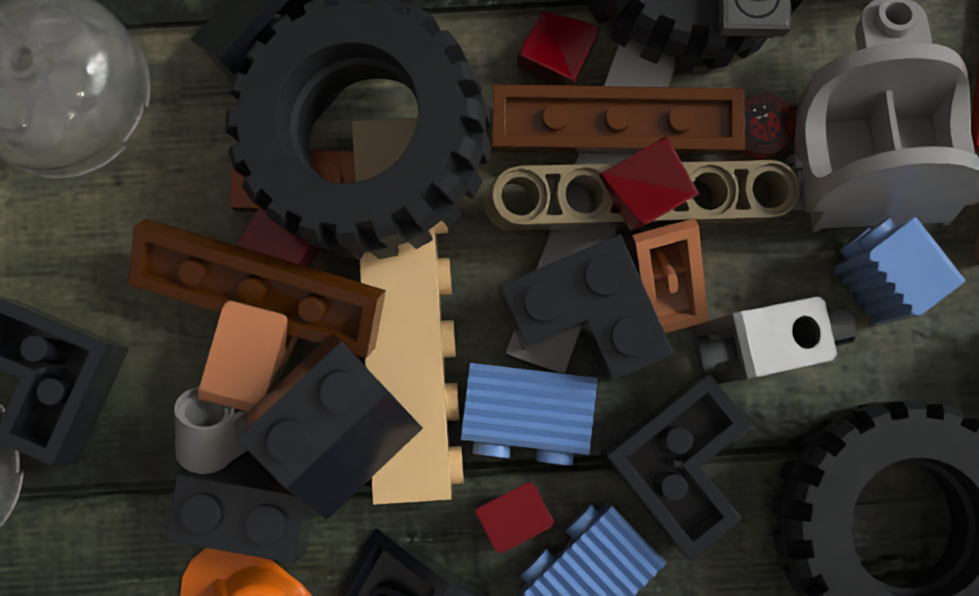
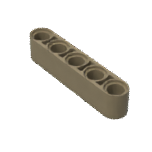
(728, 181)

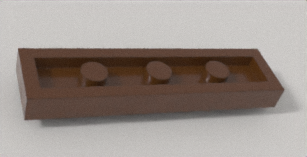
(617, 119)
(215, 271)

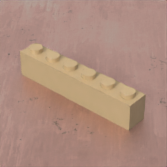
(411, 338)

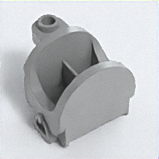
(886, 128)

